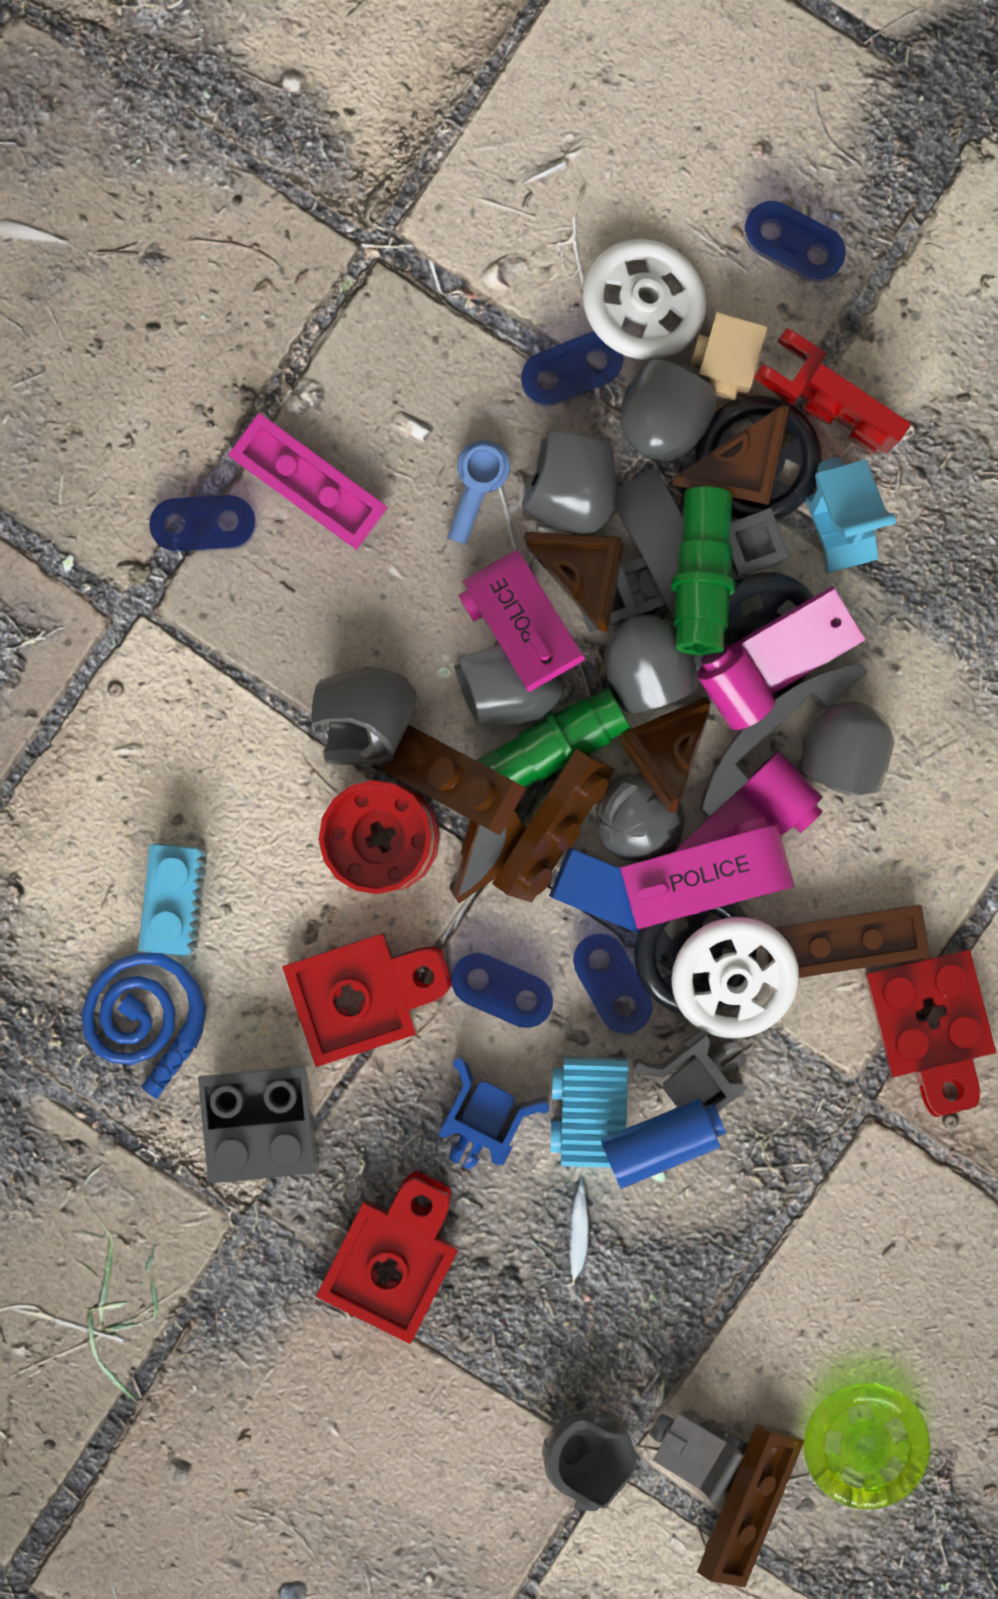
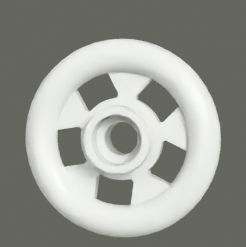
(608, 318)
(746, 936)

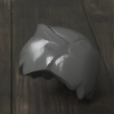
(636, 822)

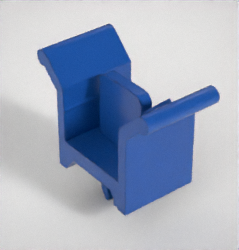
(484, 1119)

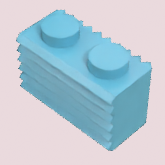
(172, 899)
(592, 1107)

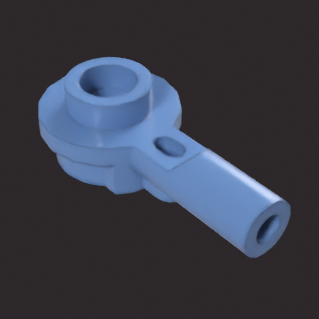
(482, 469)

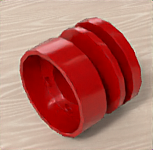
(352, 824)

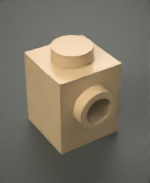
(729, 355)

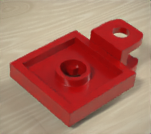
(834, 398)
(388, 988)
(936, 1053)
(405, 1235)

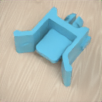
(847, 513)

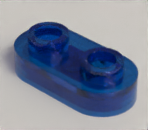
(796, 237)
(571, 369)
(202, 524)
(612, 982)
(500, 992)

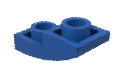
(594, 888)

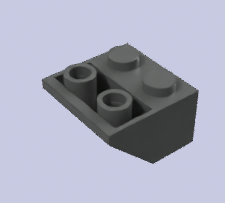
(258, 1124)

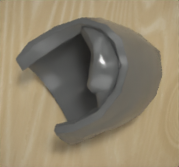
(666, 410)
(572, 483)
(646, 666)
(497, 693)
(365, 714)
(848, 749)

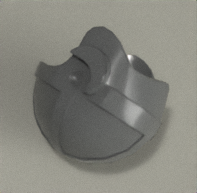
(589, 1458)

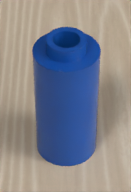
(663, 1142)

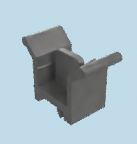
(700, 1076)
(698, 1452)

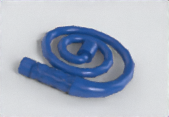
(134, 1009)

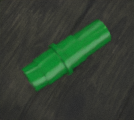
(704, 572)
(551, 742)

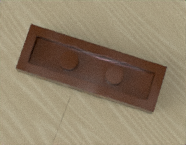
(455, 780)
(554, 826)
(857, 940)
(750, 1506)

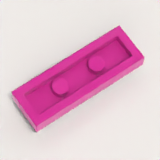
(308, 481)

